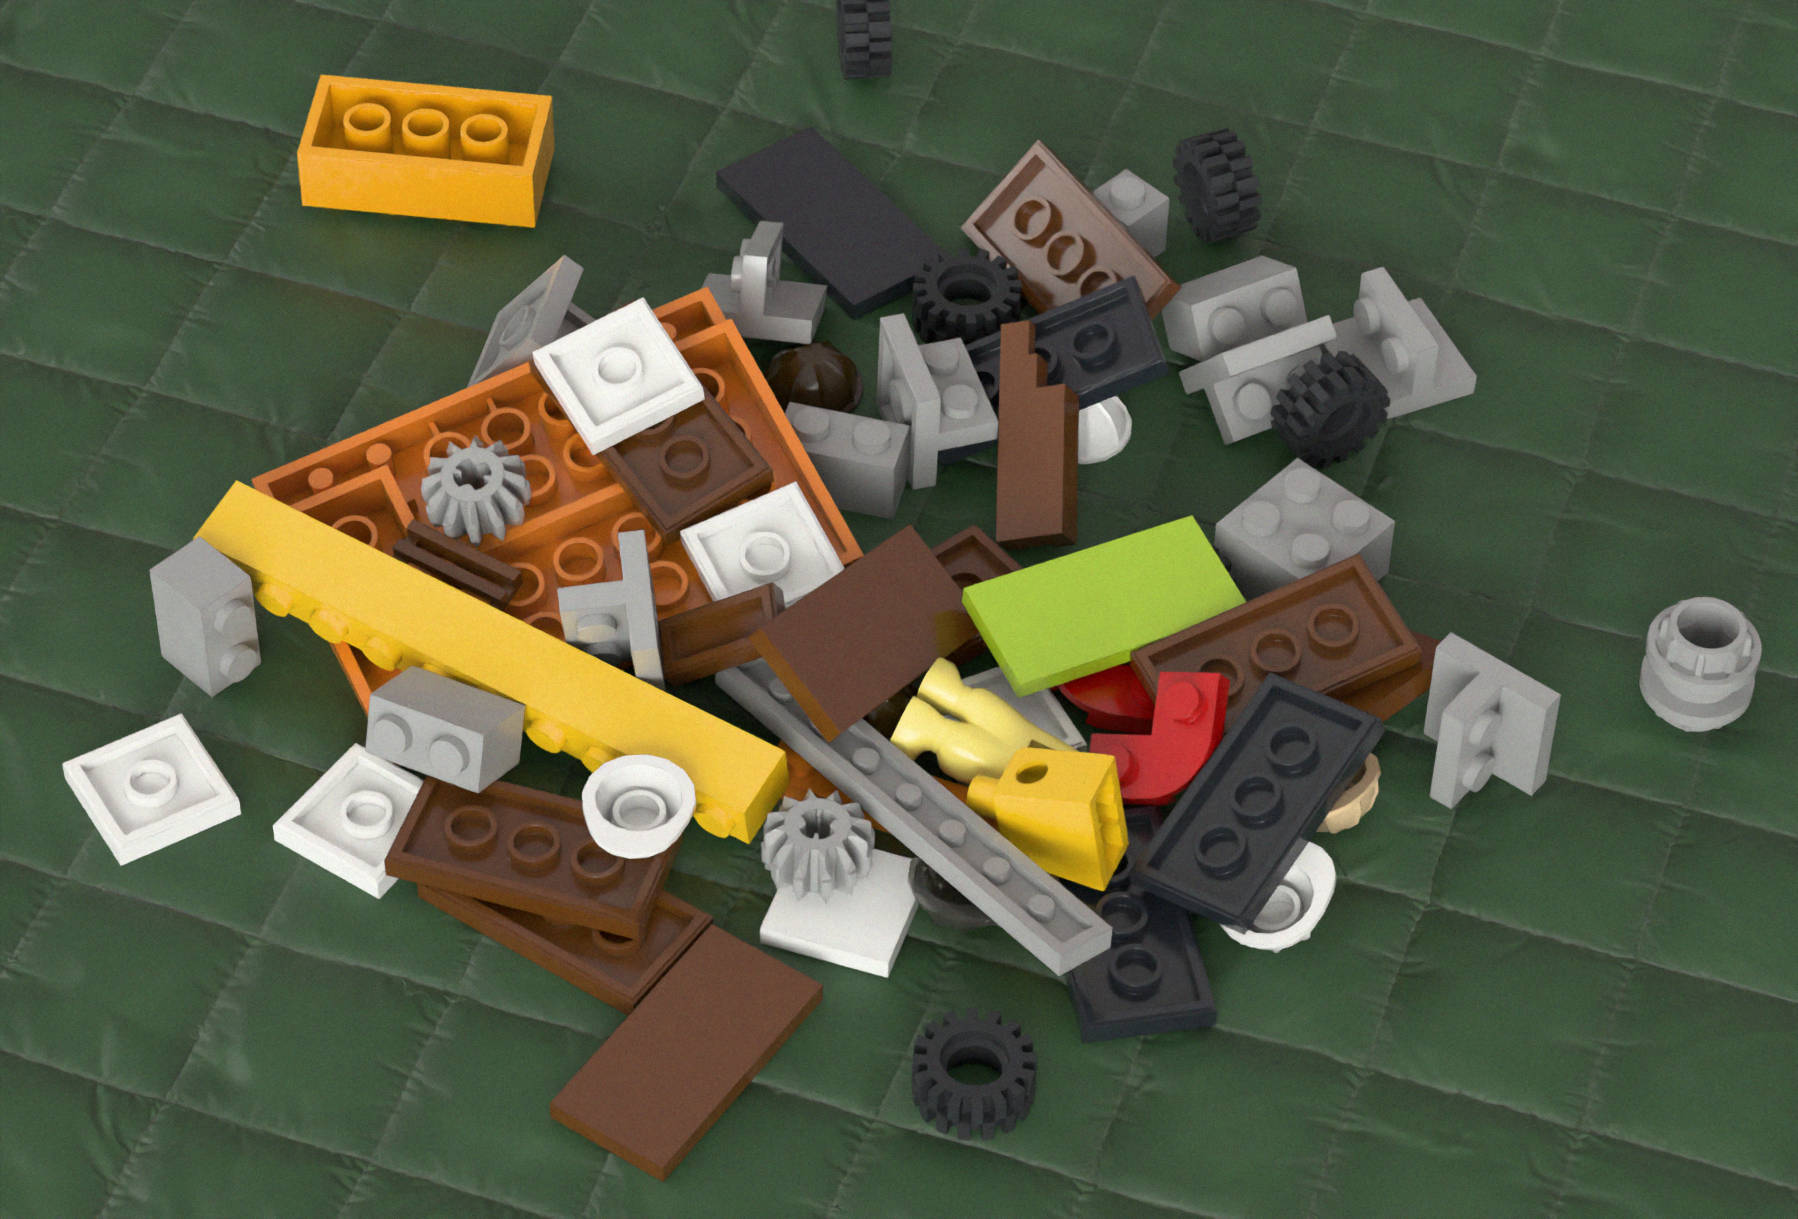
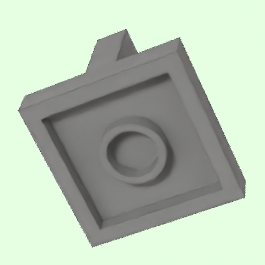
(758, 299)
(533, 321)
(1402, 347)
(1248, 378)
(933, 393)
(618, 617)
(1486, 722)

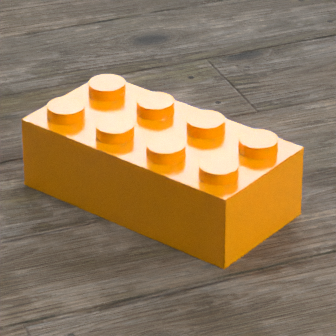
(426, 151)

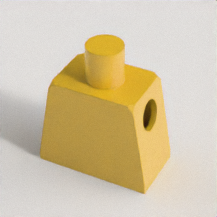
(1058, 811)

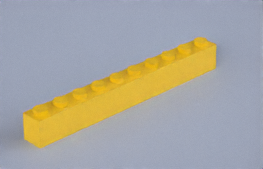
(419, 621)

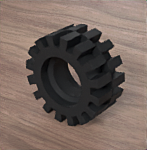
(864, 38)
(1217, 185)
(964, 279)
(1330, 409)
(974, 1105)

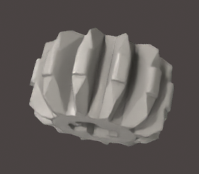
(476, 491)
(817, 845)

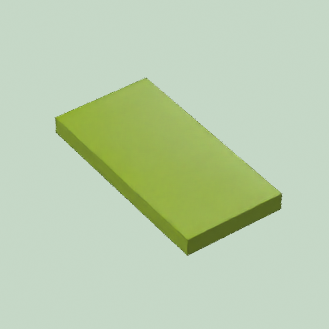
(1099, 604)

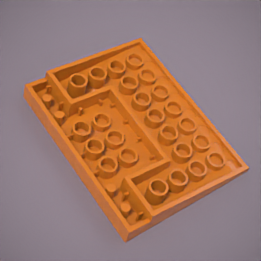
(576, 506)

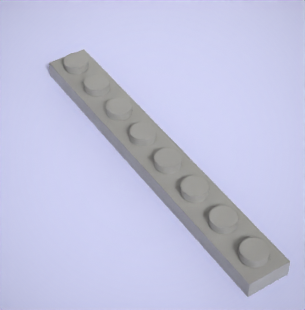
(931, 824)

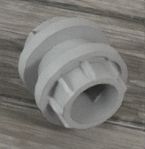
(1700, 664)

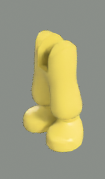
(983, 737)

